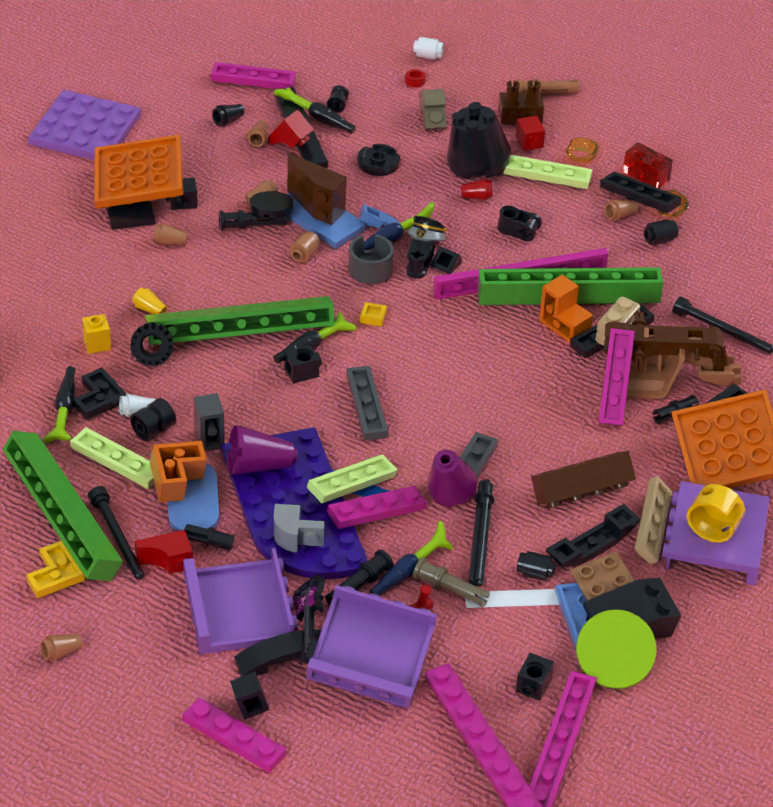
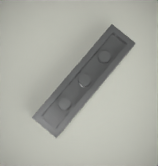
(367, 403)

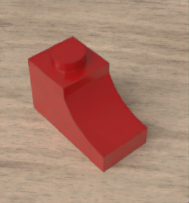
(292, 131)
(164, 551)

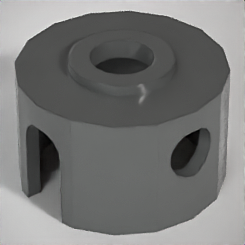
(371, 265)

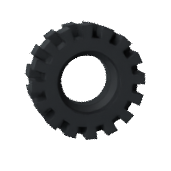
(151, 358)

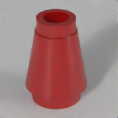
(477, 190)

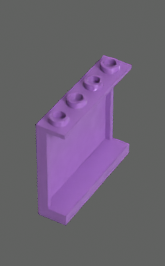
(739, 553)
(238, 603)
(372, 646)

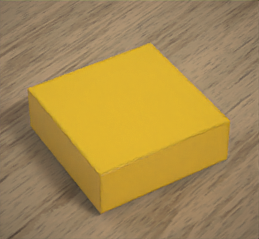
(373, 314)

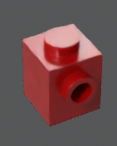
(530, 133)

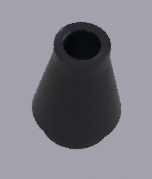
(227, 113)

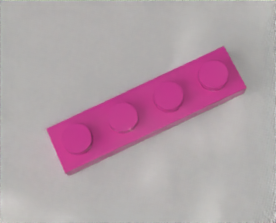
(252, 76)
(616, 377)
(376, 507)
(234, 734)

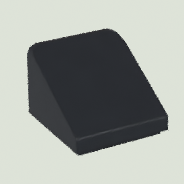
(446, 260)

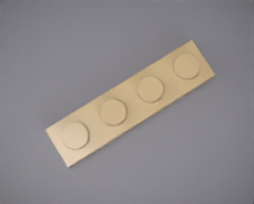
(653, 520)

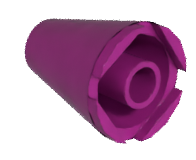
(258, 452)
(451, 479)

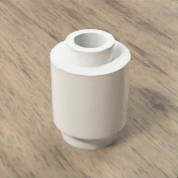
(428, 48)

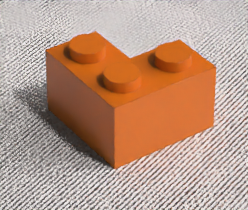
(560, 309)
(174, 465)

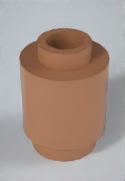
(304, 247)

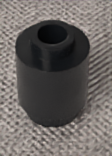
(661, 231)
(535, 565)

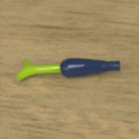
(395, 230)
(405, 566)

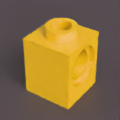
(96, 333)

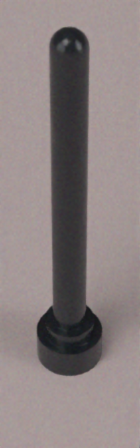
(683, 307)
(100, 499)

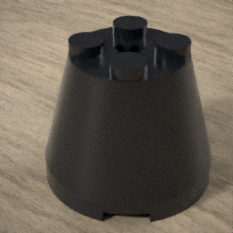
(477, 143)

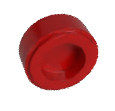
(415, 78)

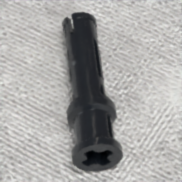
(237, 220)
(366, 572)

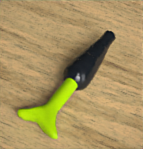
(316, 110)
(314, 338)
(64, 404)

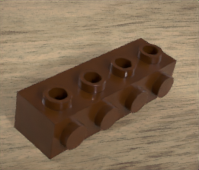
(582, 478)

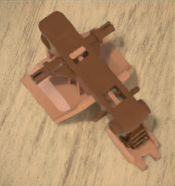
(663, 349)

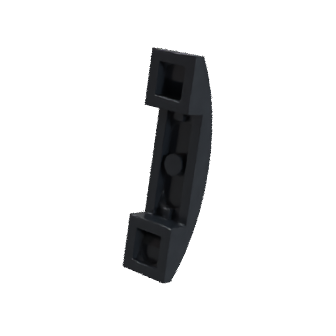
(596, 540)
(271, 652)

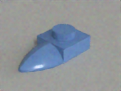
(375, 217)

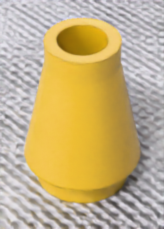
(148, 301)

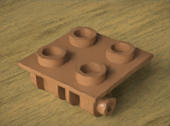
(601, 575)

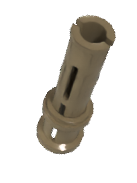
(440, 578)

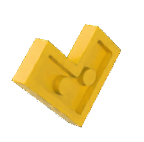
(60, 571)

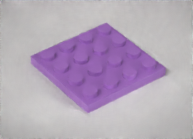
(82, 122)

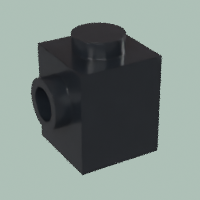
(249, 695)

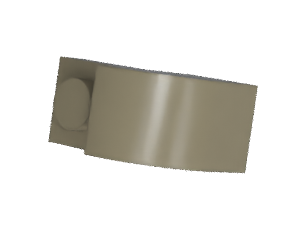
(433, 108)

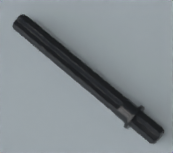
(483, 501)

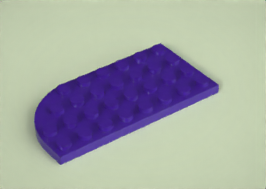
(262, 490)

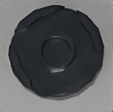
(378, 160)
(272, 204)

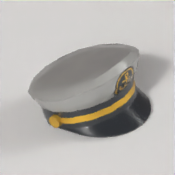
(427, 229)

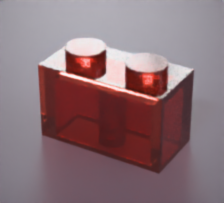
(647, 165)

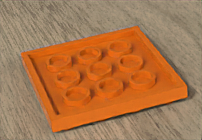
(138, 171)
(727, 440)

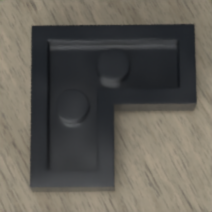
(103, 394)

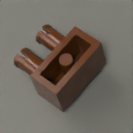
(520, 104)

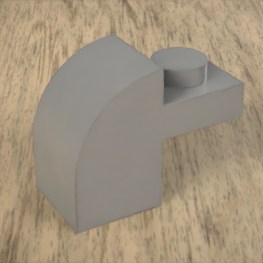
(291, 531)

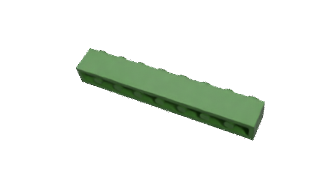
(594, 284)
(245, 319)
(62, 506)

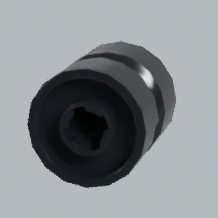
(153, 419)

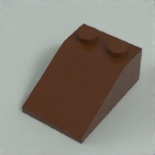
(317, 189)

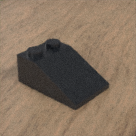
(643, 598)

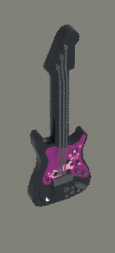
(308, 600)

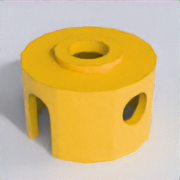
(715, 510)

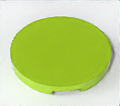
(616, 649)

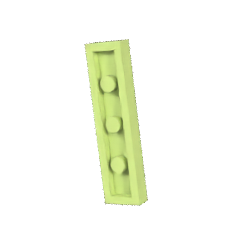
(549, 172)
(113, 456)
(352, 478)

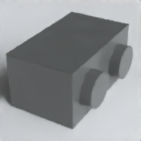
(209, 421)

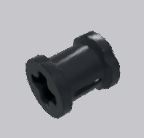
(338, 97)

